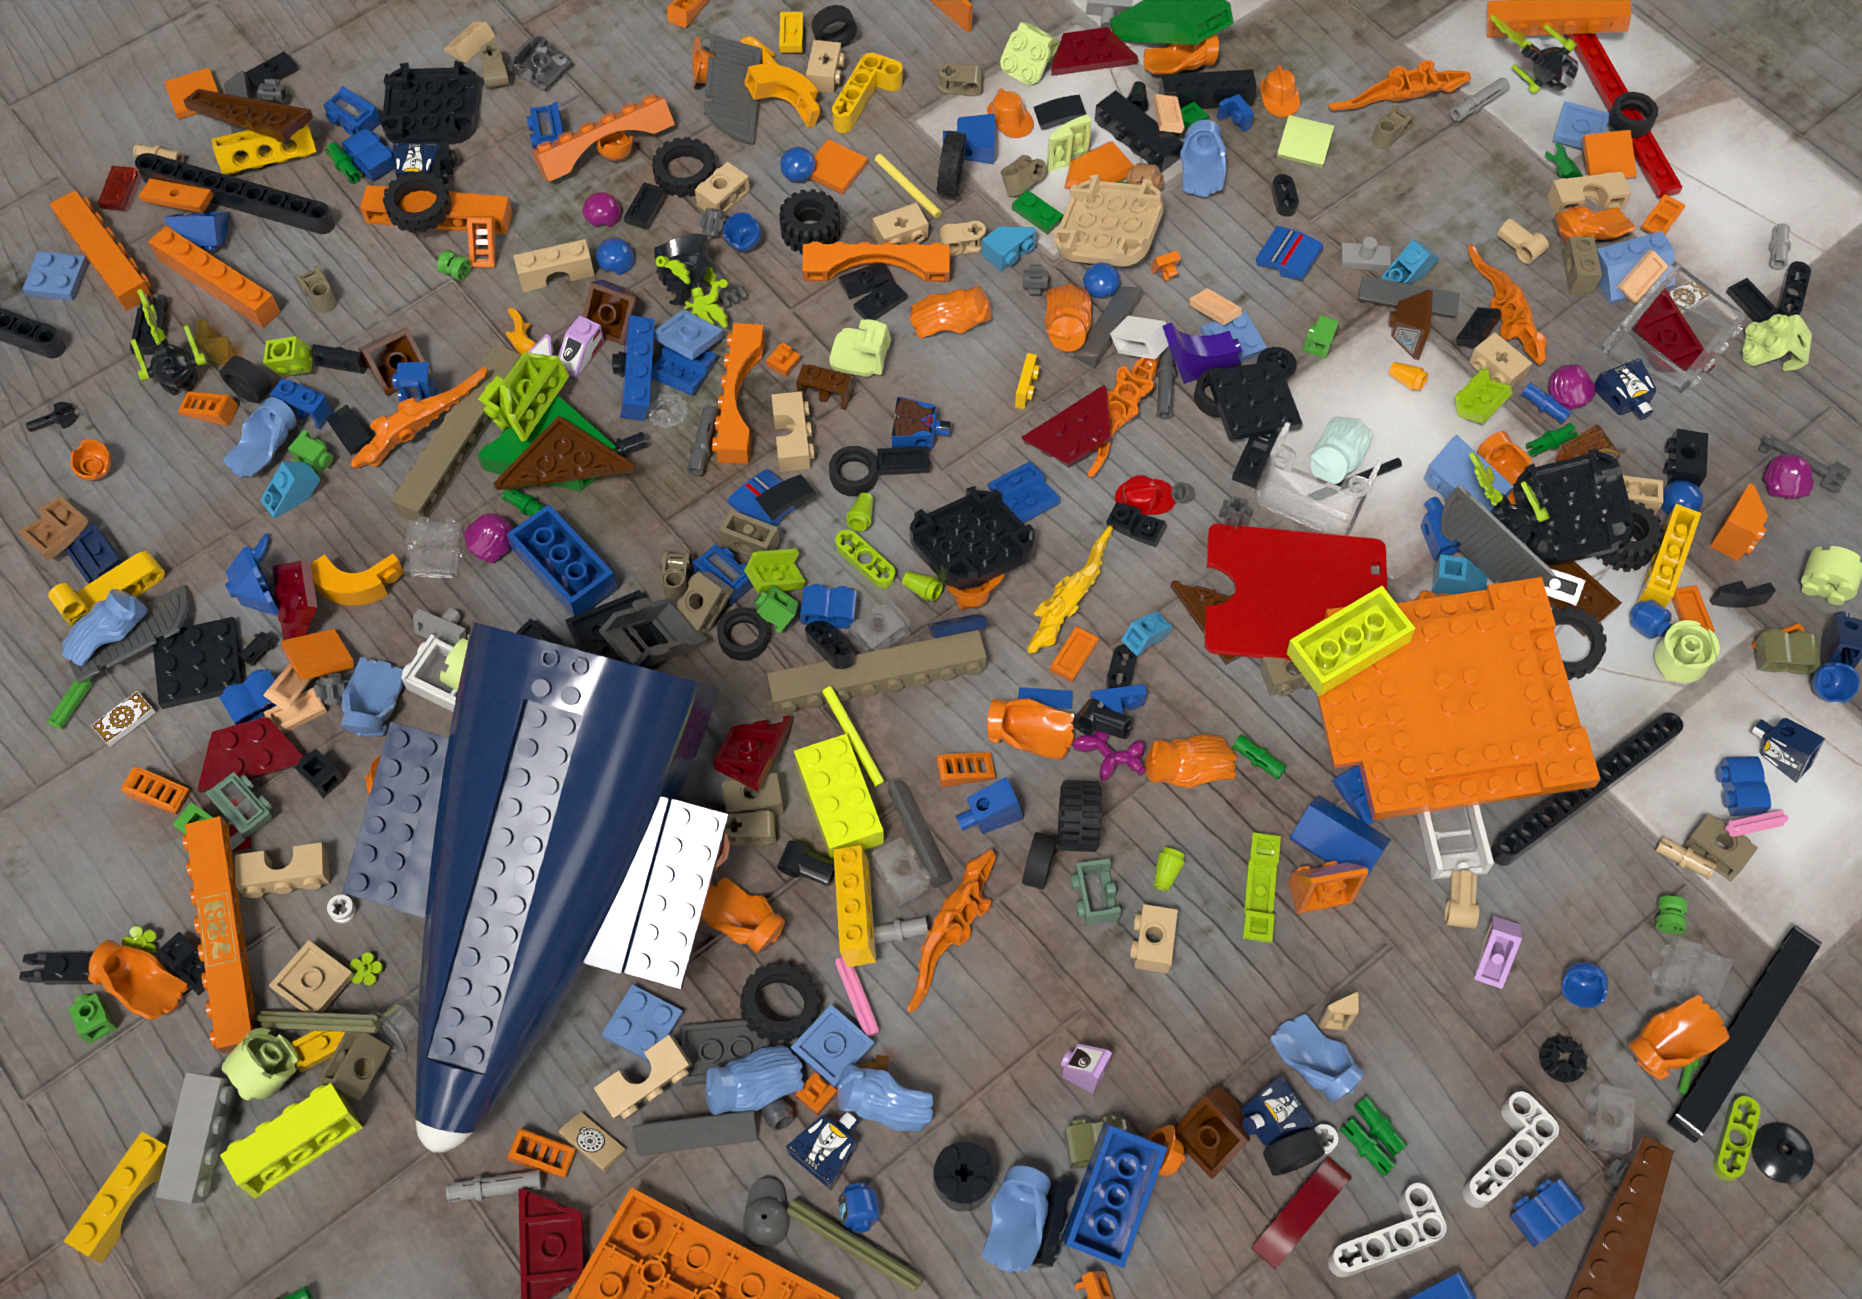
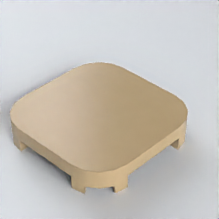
(1109, 222)

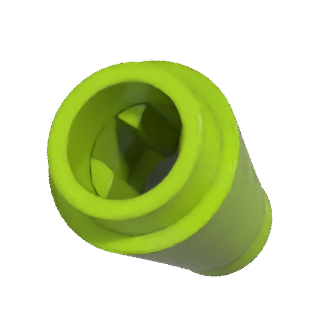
(860, 514)
(924, 586)
(1168, 868)

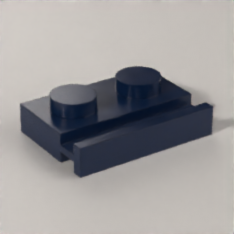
(93, 553)
(957, 625)

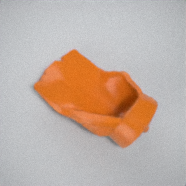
(1181, 56)
(1583, 222)
(951, 311)
(1068, 316)
(1504, 457)
(1030, 727)
(1190, 761)
(742, 916)
(135, 979)
(1678, 1037)

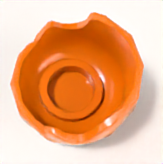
(615, 146)
(91, 460)

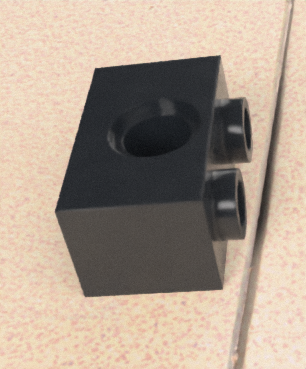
(1686, 456)

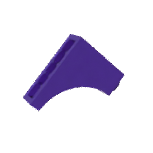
(1200, 353)

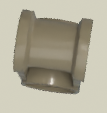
(493, 66)
(961, 79)
(1391, 127)
(1022, 174)
(317, 289)
(675, 570)
(752, 828)

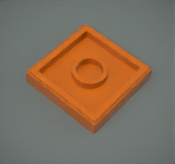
(185, 85)
(1609, 153)
(837, 166)
(317, 654)

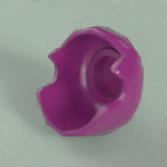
(602, 209)

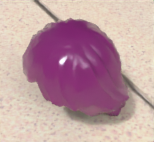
(1571, 386)
(1789, 477)
(488, 537)

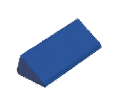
(1338, 835)

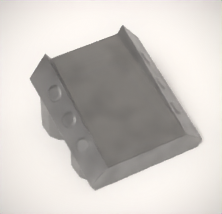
(538, 63)

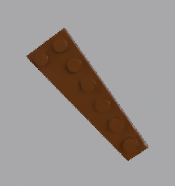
(256, 115)
(1623, 1238)

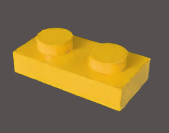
(791, 32)
(1025, 388)
(316, 1048)

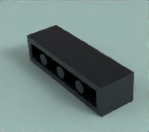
(1209, 88)
(1137, 131)

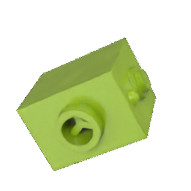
(288, 356)

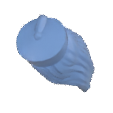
(1203, 159)
(261, 437)
(105, 623)
(370, 697)
(1317, 1058)
(753, 1080)
(880, 1098)
(1017, 1219)

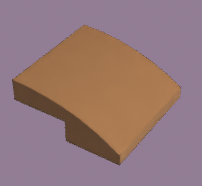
(55, 529)

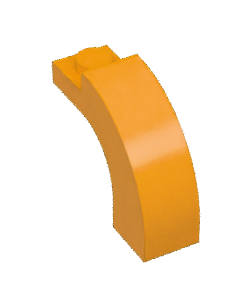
(787, 84)
(355, 588)

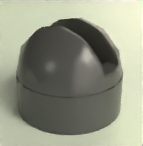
(1182, 492)

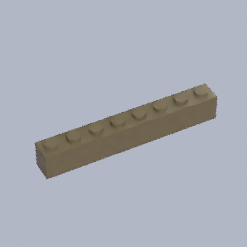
(450, 444)
(878, 671)

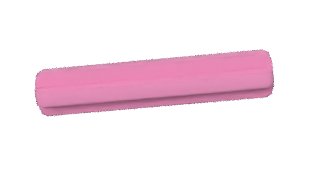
(1756, 823)
(857, 998)

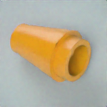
(1410, 376)

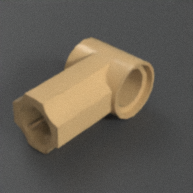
(1527, 245)
(1462, 907)

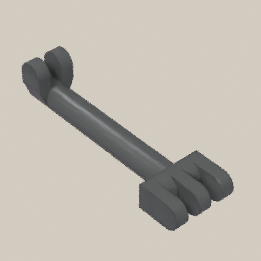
(728, 292)
(1833, 475)

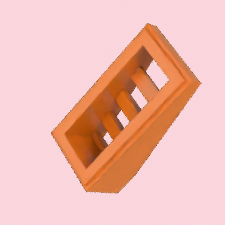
(684, 11)
(490, 241)
(221, 414)
(956, 778)
(140, 780)
(526, 1161)

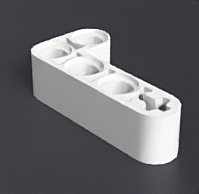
(1508, 1158)
(1385, 1238)

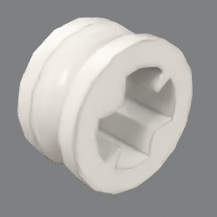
(335, 902)
(1330, 1133)

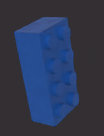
(562, 561)
(1113, 1194)

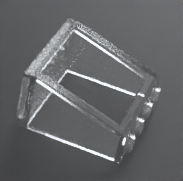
(1693, 297)

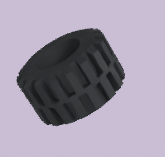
(809, 207)
(1648, 540)
(1079, 815)

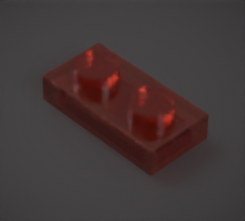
(118, 188)

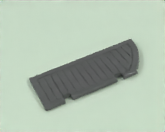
(731, 103)
(1488, 541)
(163, 618)

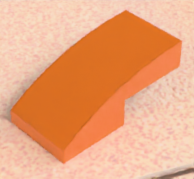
(1663, 215)

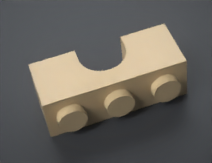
(1606, 189)
(537, 265)
(790, 414)
(306, 870)
(667, 1065)

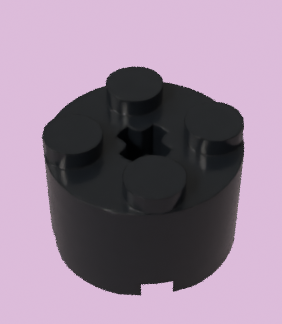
(947, 1180)

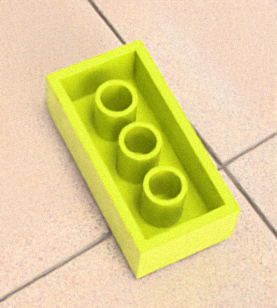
(1350, 640)
(838, 795)
(291, 1140)

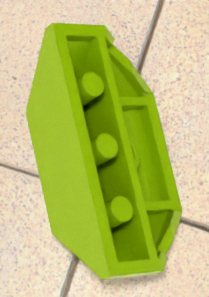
(530, 390)

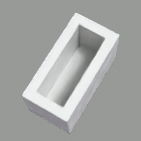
(1140, 337)

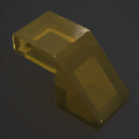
(218, 348)

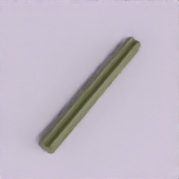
(318, 1021)
(854, 1245)

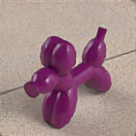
(1132, 757)

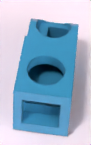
(1146, 632)

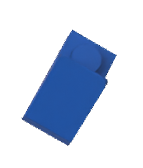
(1122, 697)

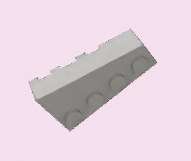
(196, 1137)

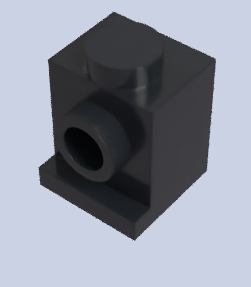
(319, 773)

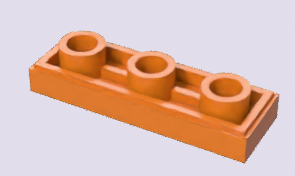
(176, 195)

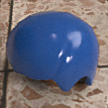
(797, 164)
(742, 231)
(615, 255)
(1101, 280)
(1683, 494)
(1836, 682)
(1585, 985)

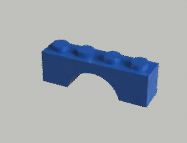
(638, 366)

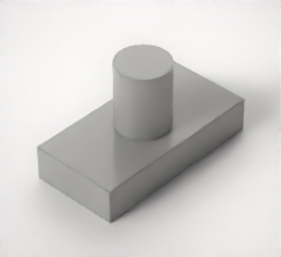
(1107, 9)
(1366, 255)
(442, 628)

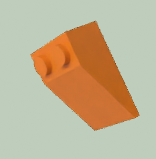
(1326, 886)

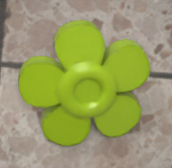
(140, 940)
(366, 969)

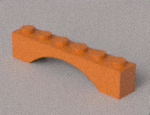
(559, 156)
(825, 261)
(745, 352)

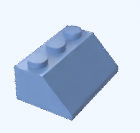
(1621, 257)
(1455, 467)

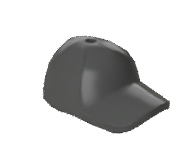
(768, 1199)

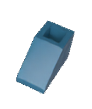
(1007, 245)
(1411, 264)
(289, 487)
(1457, 576)

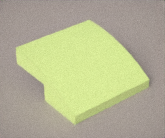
(1305, 141)
(1068, 142)

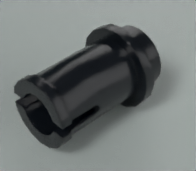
(629, 444)
(256, 648)

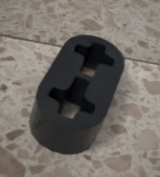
(1280, 195)
(1116, 668)

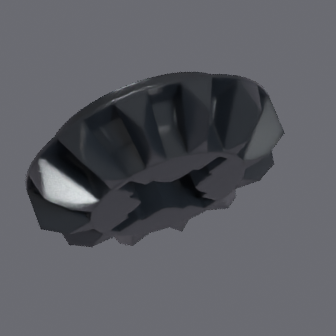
(1287, 359)
(1563, 1071)

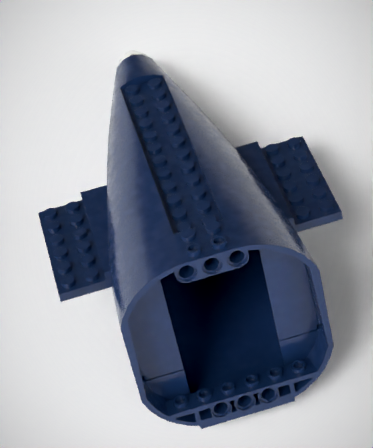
(535, 851)

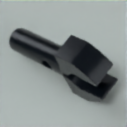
(56, 416)

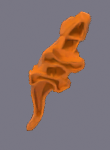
(1407, 85)
(1515, 310)
(1124, 400)
(409, 420)
(953, 921)

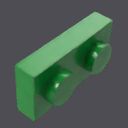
(1037, 212)

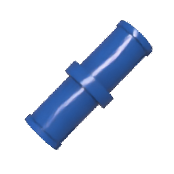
(1546, 403)

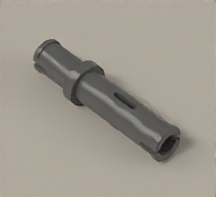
(1166, 375)
(700, 449)

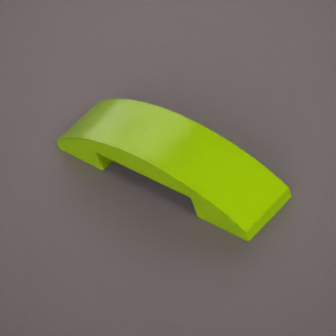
(1260, 887)

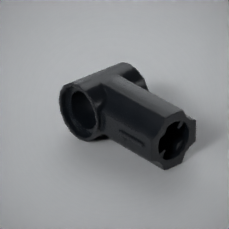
(1096, 717)
(800, 861)

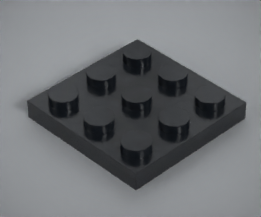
(1253, 400)
(586, 627)
(197, 662)

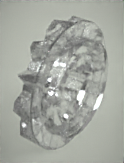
(662, 417)

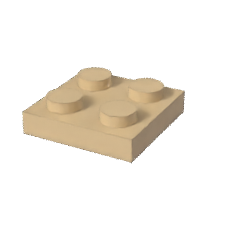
(311, 979)

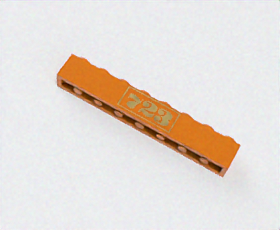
(220, 931)

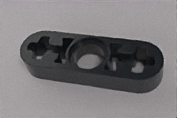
(1800, 285)
(820, 636)

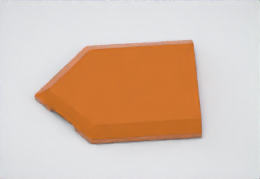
(1103, 160)

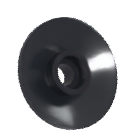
(1771, 1159)

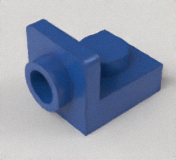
(1238, 111)

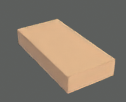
(1168, 113)
(1642, 276)
(1215, 306)
(286, 688)
(303, 710)

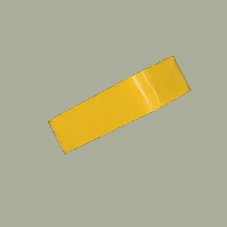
(871, 72)
(131, 576)

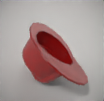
(1148, 494)

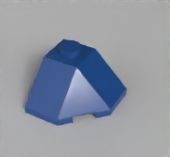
(201, 229)
(250, 584)

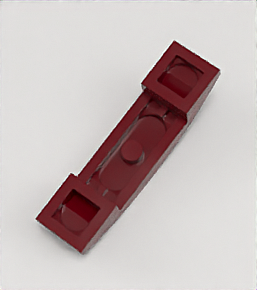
(1301, 1213)

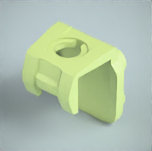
(1028, 53)
(1776, 337)
(861, 351)

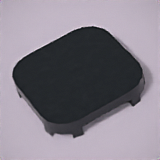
(430, 104)
(1584, 506)
(972, 539)

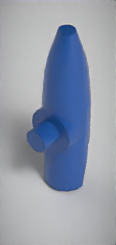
(261, 548)

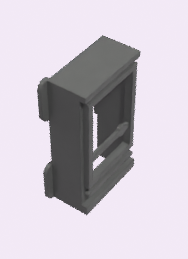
(666, 618)

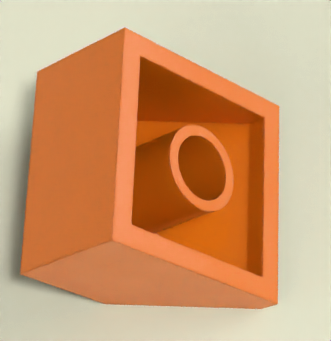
(1742, 526)

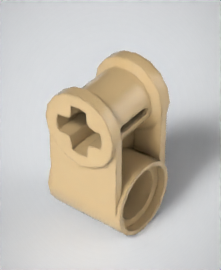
(961, 237)

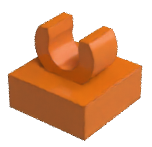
(1166, 265)
(783, 360)
(816, 1093)
(1095, 1285)

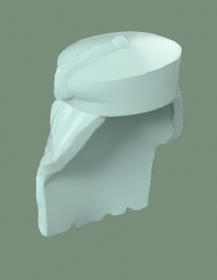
(1340, 449)

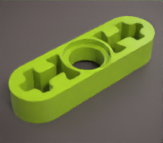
(867, 570)
(1726, 1147)

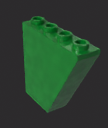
(1172, 21)
(508, 447)

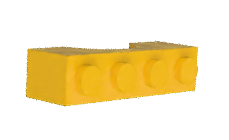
(102, 1220)

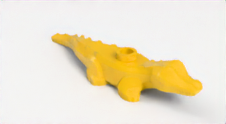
(1066, 596)

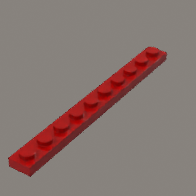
(1610, 86)

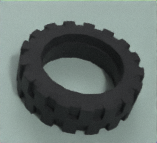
(677, 149)
(951, 164)
(420, 220)
(1594, 631)
(779, 974)

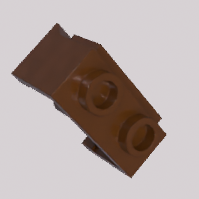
(826, 381)

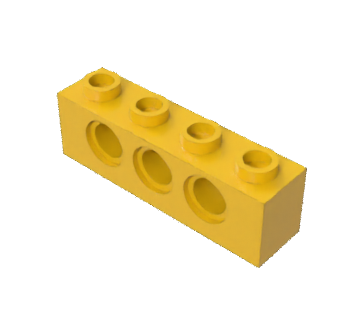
(249, 141)
(1670, 557)
(854, 906)

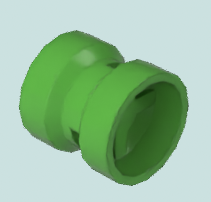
(451, 264)
(1672, 914)

